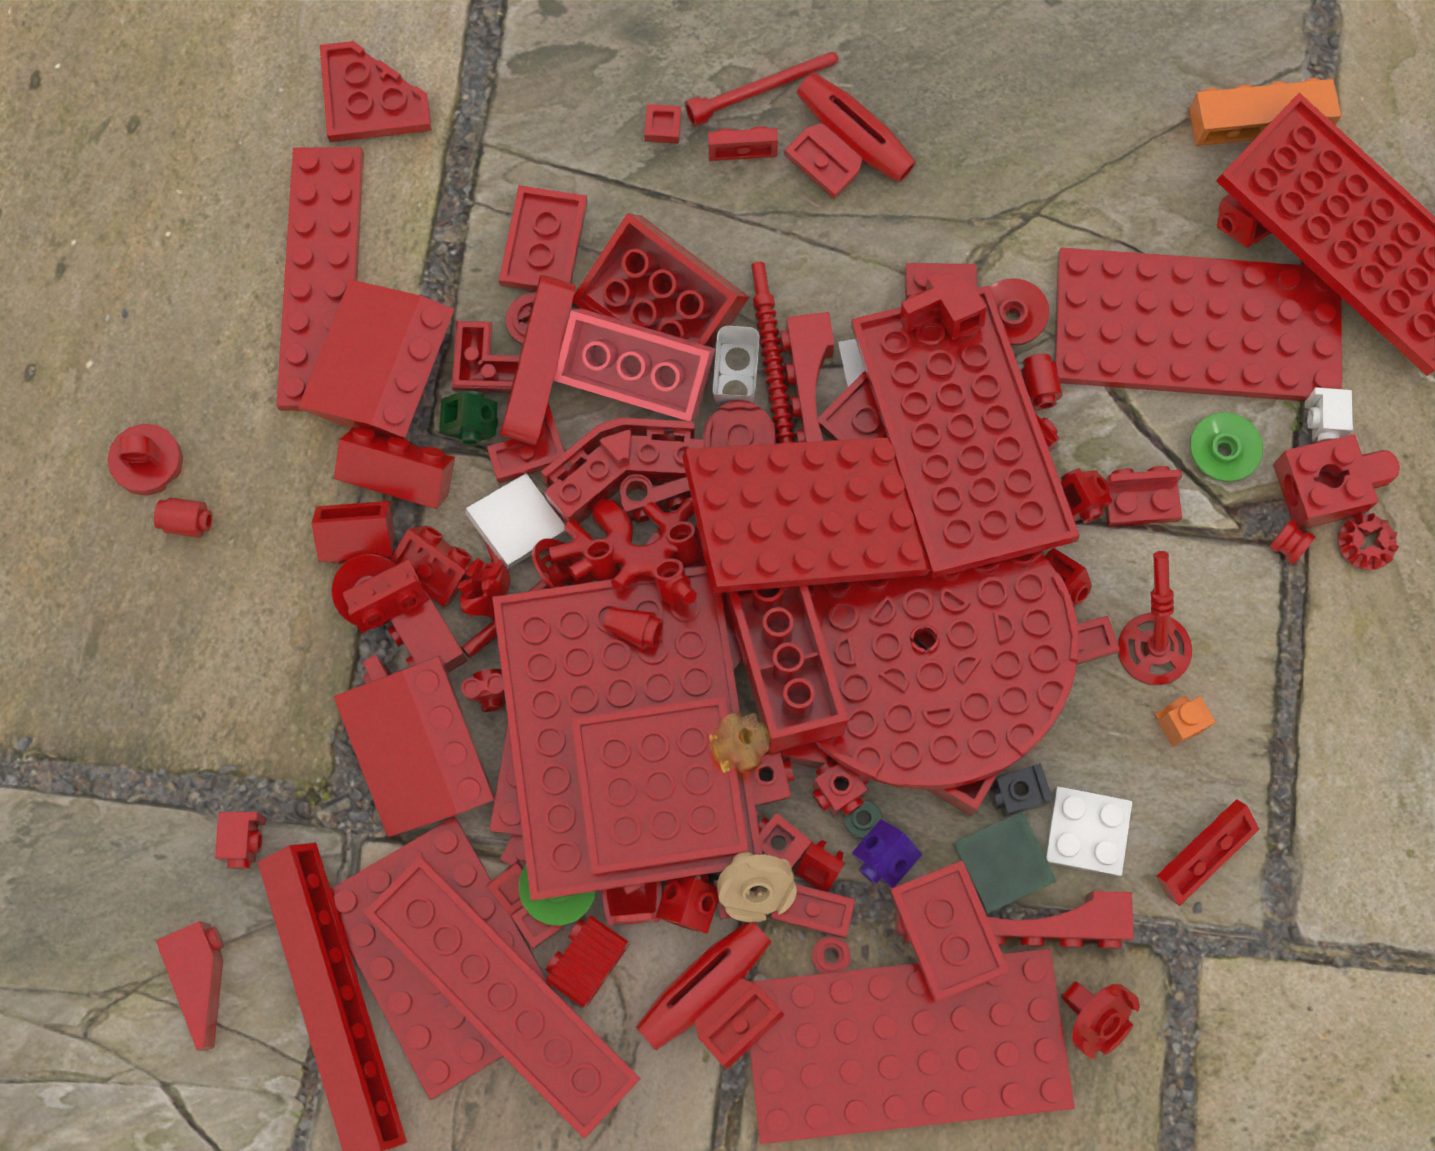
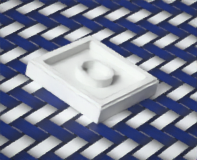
(515, 520)

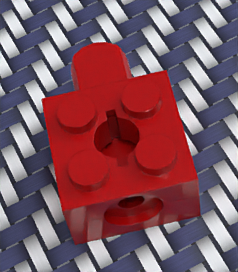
(1332, 480)

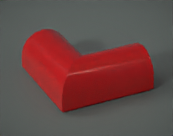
(475, 366)

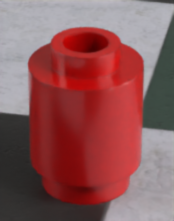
(1041, 381)
(182, 517)

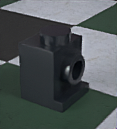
(1009, 802)

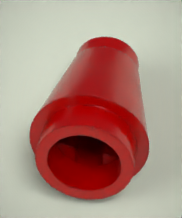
(635, 626)

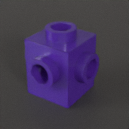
(886, 854)

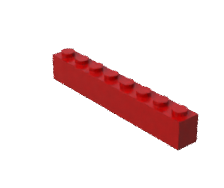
(331, 1000)

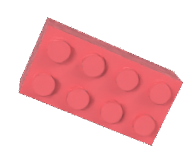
(634, 364)

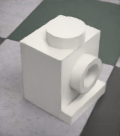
(1329, 413)

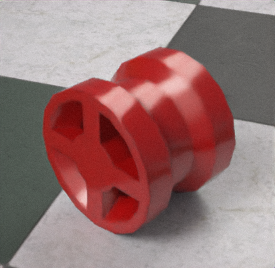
(1292, 541)

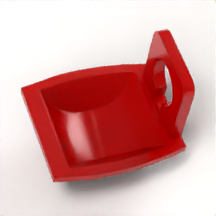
(632, 909)

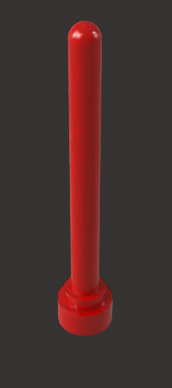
(701, 109)

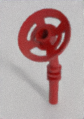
(551, 577)
(1156, 640)

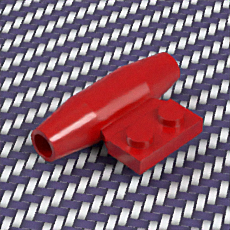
(843, 139)
(716, 999)

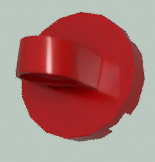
(145, 459)
(1101, 1017)

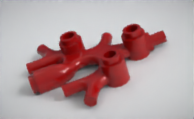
(604, 555)

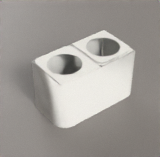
(735, 338)

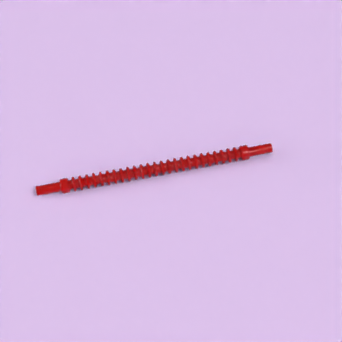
(764, 304)

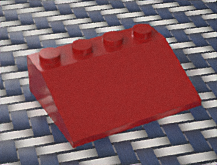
(658, 285)
(376, 359)
(414, 747)

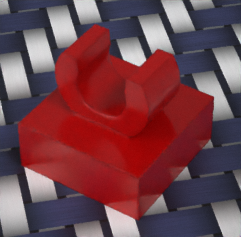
(820, 867)

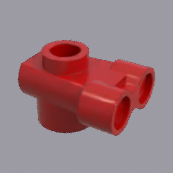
(486, 689)

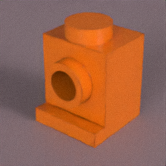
(1184, 719)

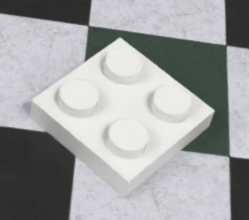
(1088, 831)

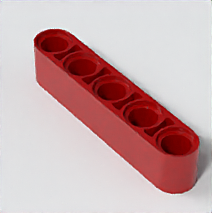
(538, 360)

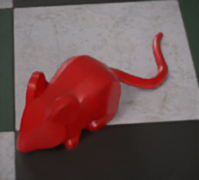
(484, 582)

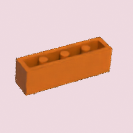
(1247, 110)

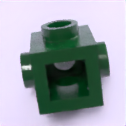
(468, 417)

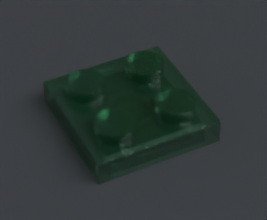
(1005, 862)

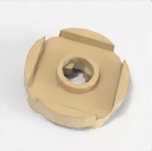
(751, 871)

